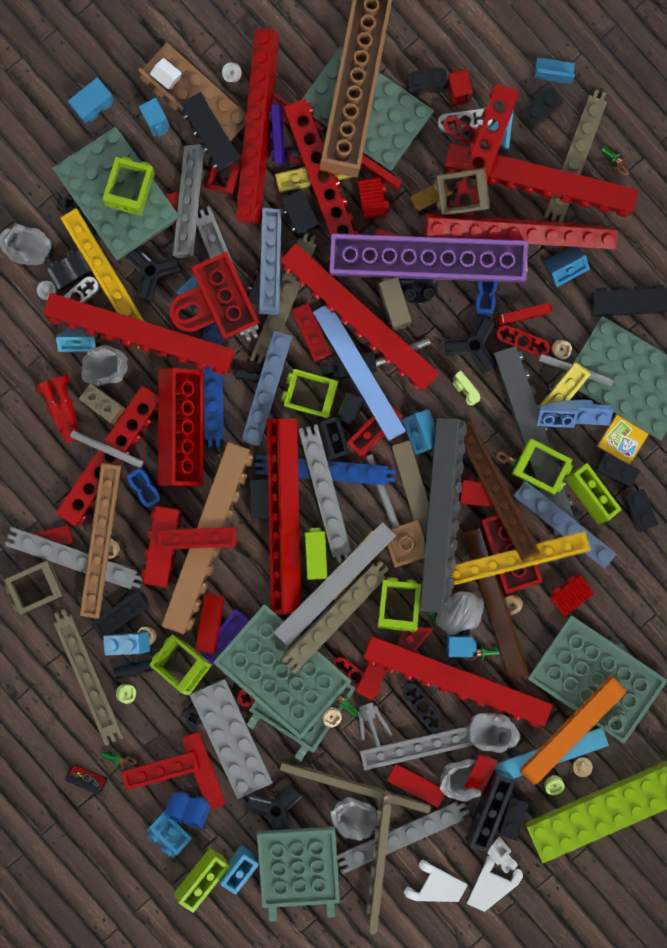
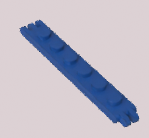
(213, 395)
(340, 471)

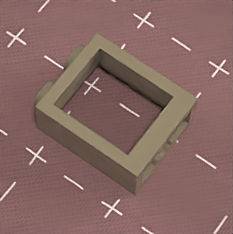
(442, 203)
(394, 303)
(102, 404)
(52, 580)

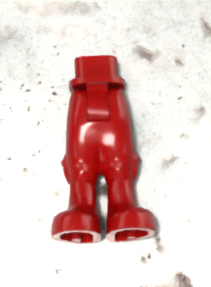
(62, 411)

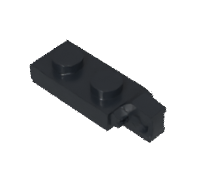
(339, 371)

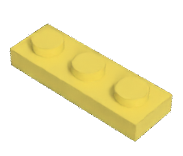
(567, 385)

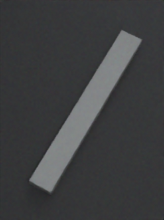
(334, 584)

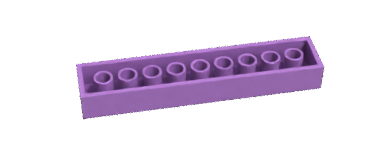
(428, 258)

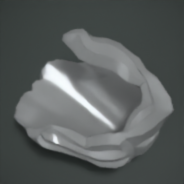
(25, 245)
(104, 366)
(463, 615)
(493, 732)
(454, 778)
(354, 818)

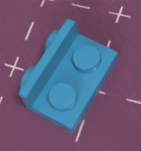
(168, 835)

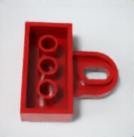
(218, 299)

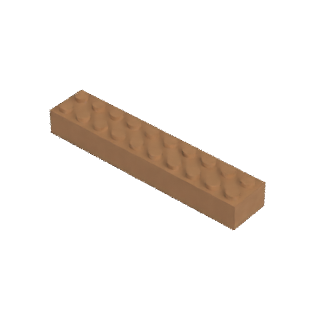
(355, 87)
(199, 560)

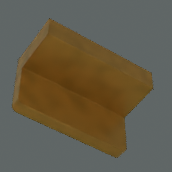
(427, 199)

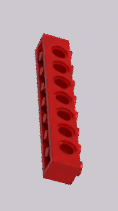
(509, 97)
(293, 113)
(67, 509)

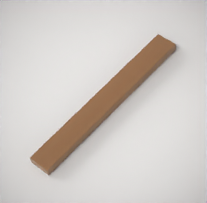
(100, 540)

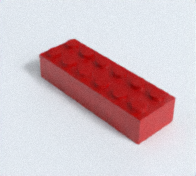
(180, 427)

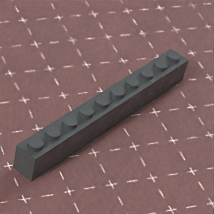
(525, 414)
(443, 516)

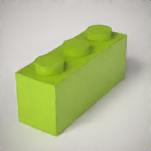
(592, 494)
(201, 880)

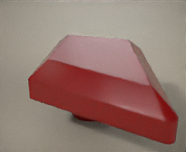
(413, 640)

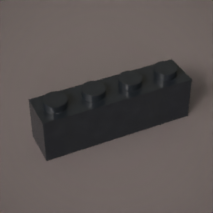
(210, 132)
(629, 302)
(490, 810)

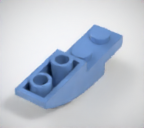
(574, 412)

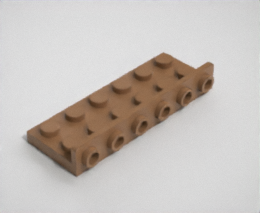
(192, 82)

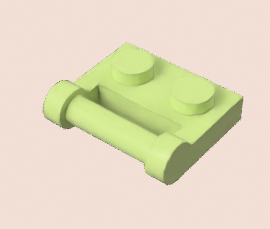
(462, 384)

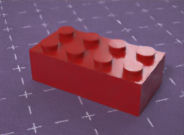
(500, 542)
(160, 562)

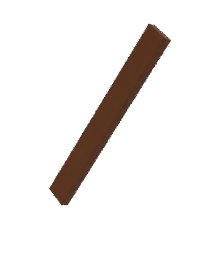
(499, 494)
(497, 609)

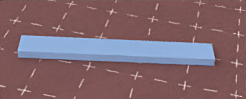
(359, 373)

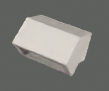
(166, 74)

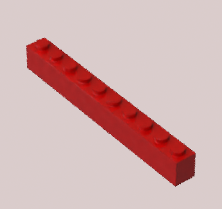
(257, 126)
(550, 182)
(520, 230)
(359, 316)
(139, 333)
(283, 515)
(457, 680)

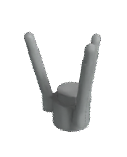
(368, 712)

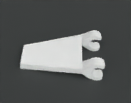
(438, 886)
(491, 887)

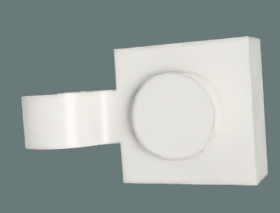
(500, 854)

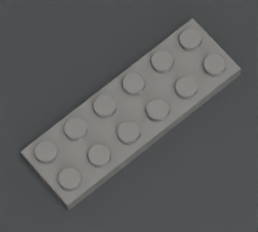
(231, 738)

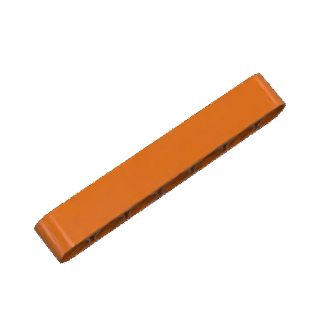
(573, 730)

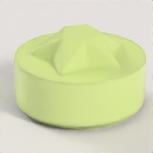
(125, 693)
(554, 785)

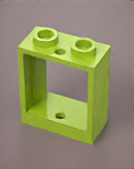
(125, 204)
(287, 396)
(524, 458)
(316, 554)
(397, 624)
(194, 675)

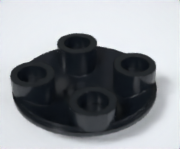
(418, 290)

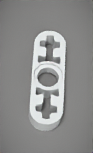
(478, 113)
(90, 293)

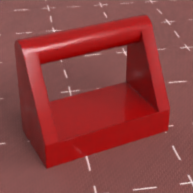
(232, 182)

